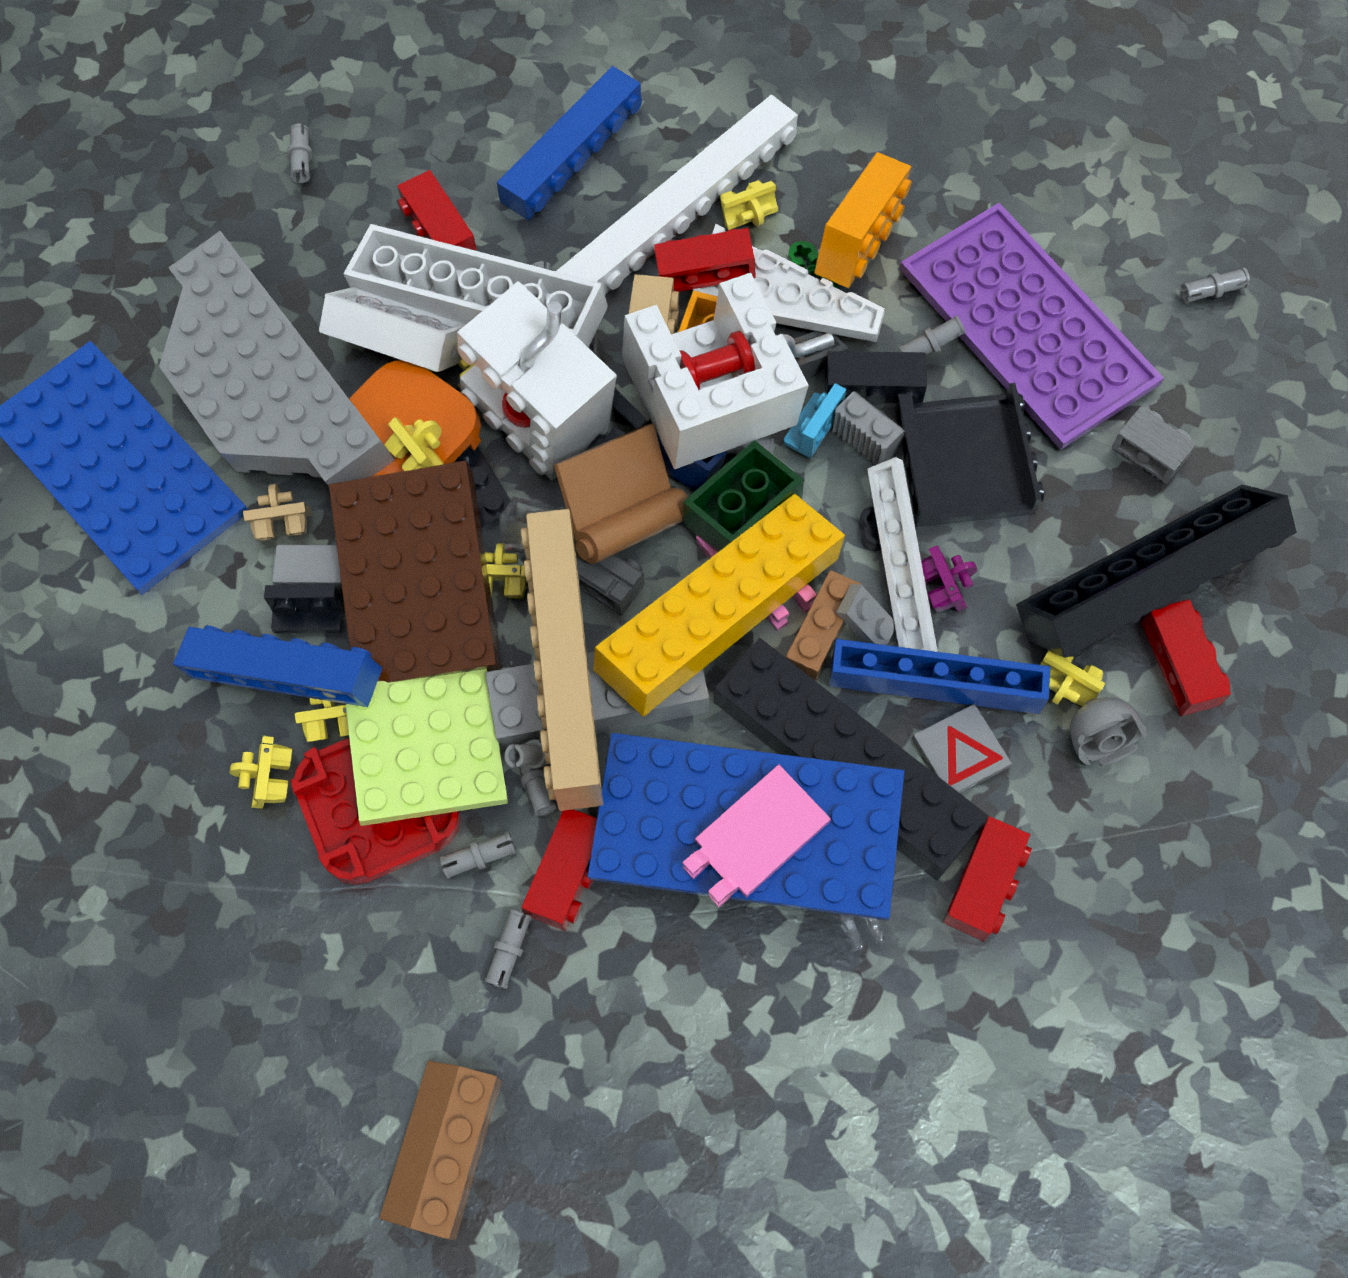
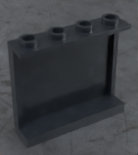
(968, 458)

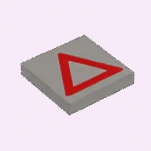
(962, 749)

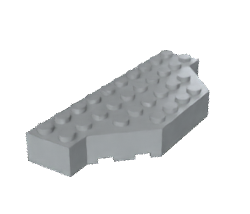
(257, 379)

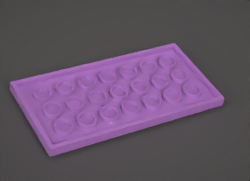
(1031, 325)

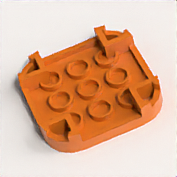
(415, 394)

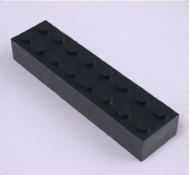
(1156, 569)
(808, 721)

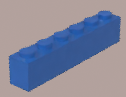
(569, 143)
(279, 665)
(939, 676)

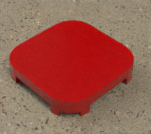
(352, 851)

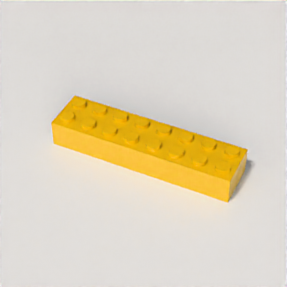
(717, 604)

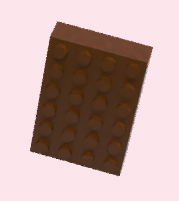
(416, 572)

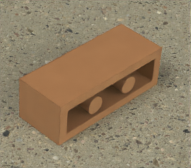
(821, 627)

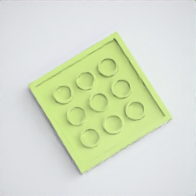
(425, 749)

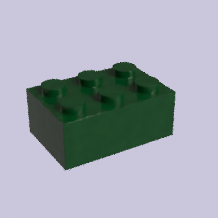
(740, 496)

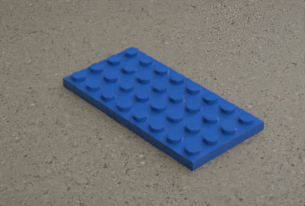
(117, 467)
(670, 791)

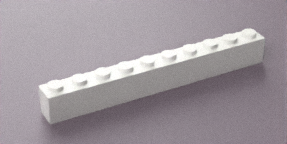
(685, 195)

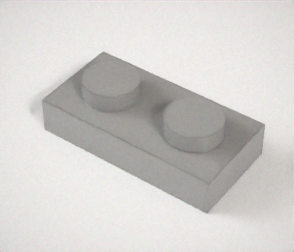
(866, 616)

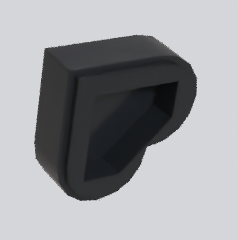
(870, 534)

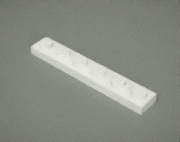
(901, 556)

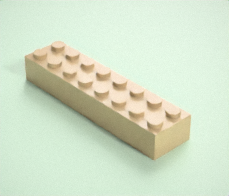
(561, 661)

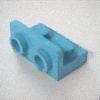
(815, 421)

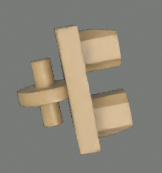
(262, 519)

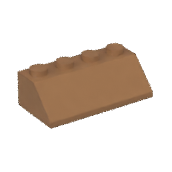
(441, 1149)

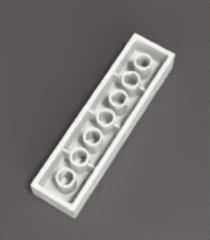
(465, 281)

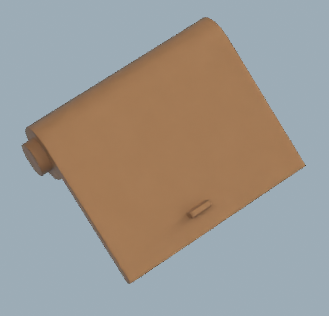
(619, 494)

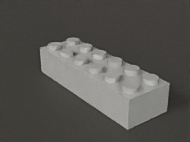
(517, 717)

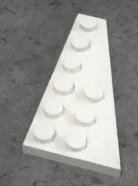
(809, 302)

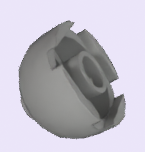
(1106, 730)

